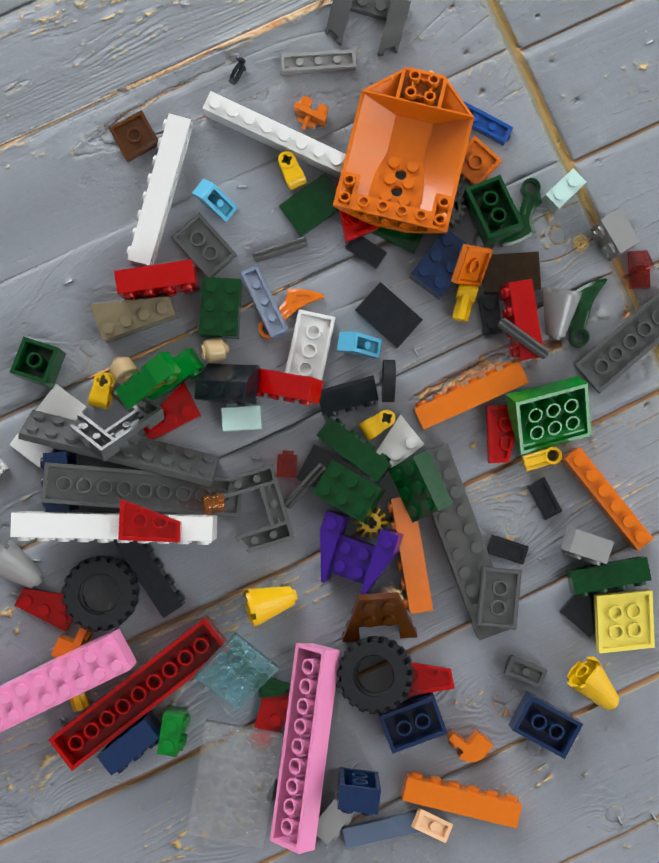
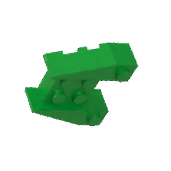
(160, 377)

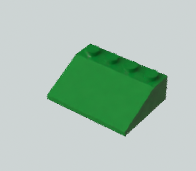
(550, 414)

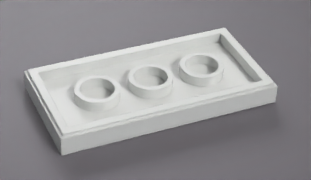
(310, 344)
(57, 403)

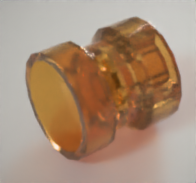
(212, 503)

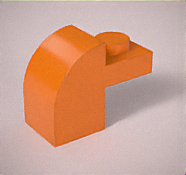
(65, 643)
(473, 748)

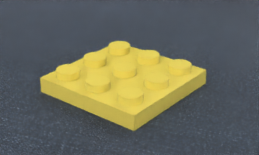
(624, 621)

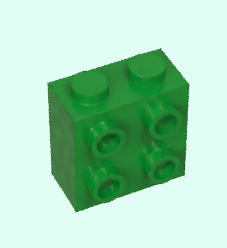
(173, 729)

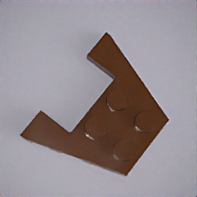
(378, 610)

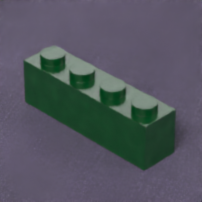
(354, 450)
(609, 575)

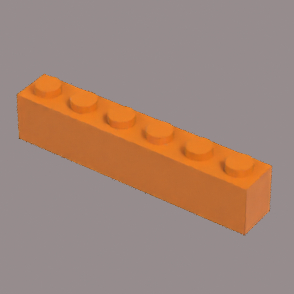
(471, 395)
(606, 498)
(411, 559)
(461, 799)

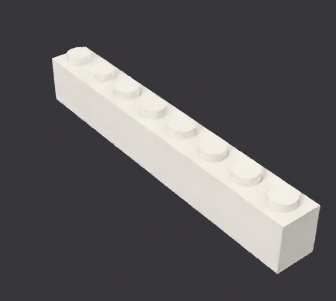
(274, 134)
(160, 190)

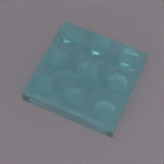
(236, 671)

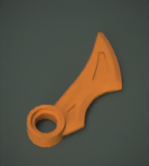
(294, 301)

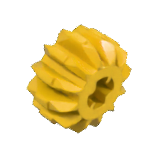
(373, 529)

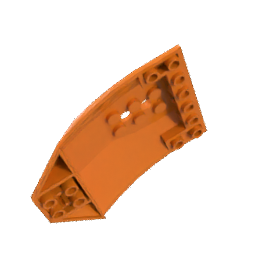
(409, 126)

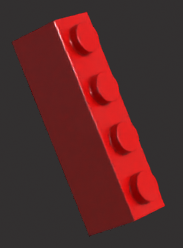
(289, 387)

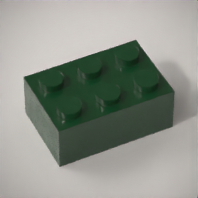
(492, 211)
(220, 307)
(420, 486)
(348, 491)

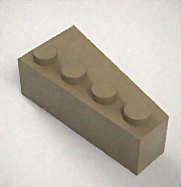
(129, 317)

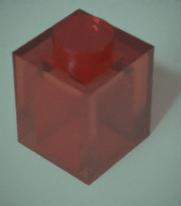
(287, 464)

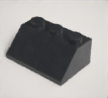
(228, 383)
(348, 396)

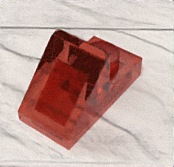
(639, 269)

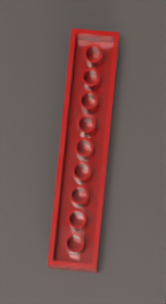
(137, 693)

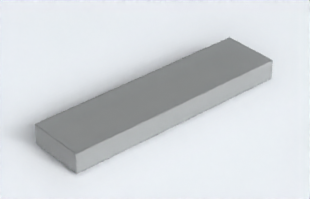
(318, 62)

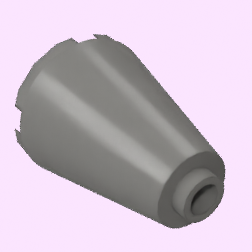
(559, 310)
(18, 566)

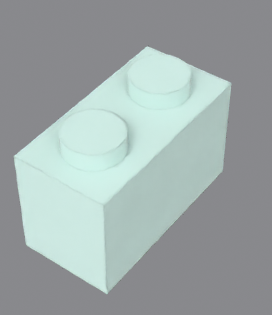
(563, 191)
(241, 418)

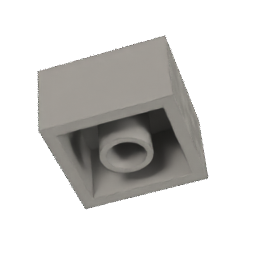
(614, 235)
(592, 547)

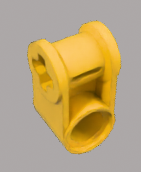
(292, 173)
(101, 393)
(374, 426)

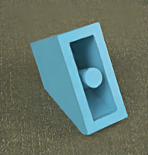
(214, 199)
(359, 344)

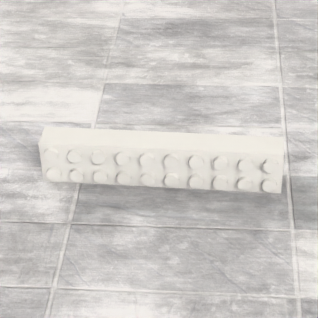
(100, 526)

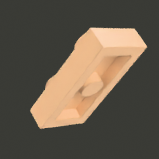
(432, 825)

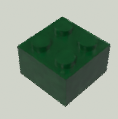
(38, 362)

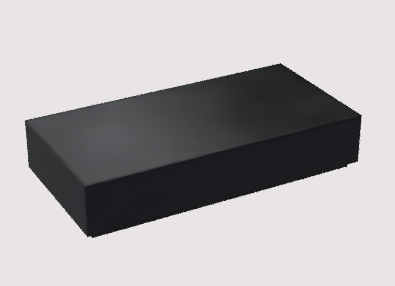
(366, 251)
(544, 498)
(507, 549)

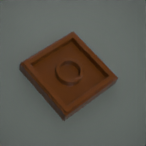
(134, 136)

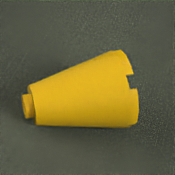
(267, 602)
(593, 683)

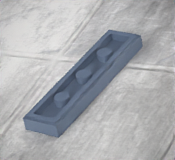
(264, 302)
(379, 829)

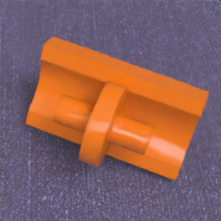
(308, 116)

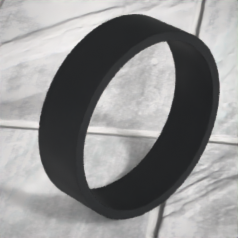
(388, 380)

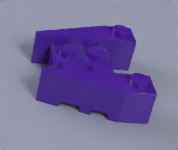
(352, 556)

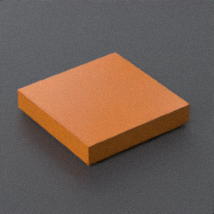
(478, 162)
(471, 265)

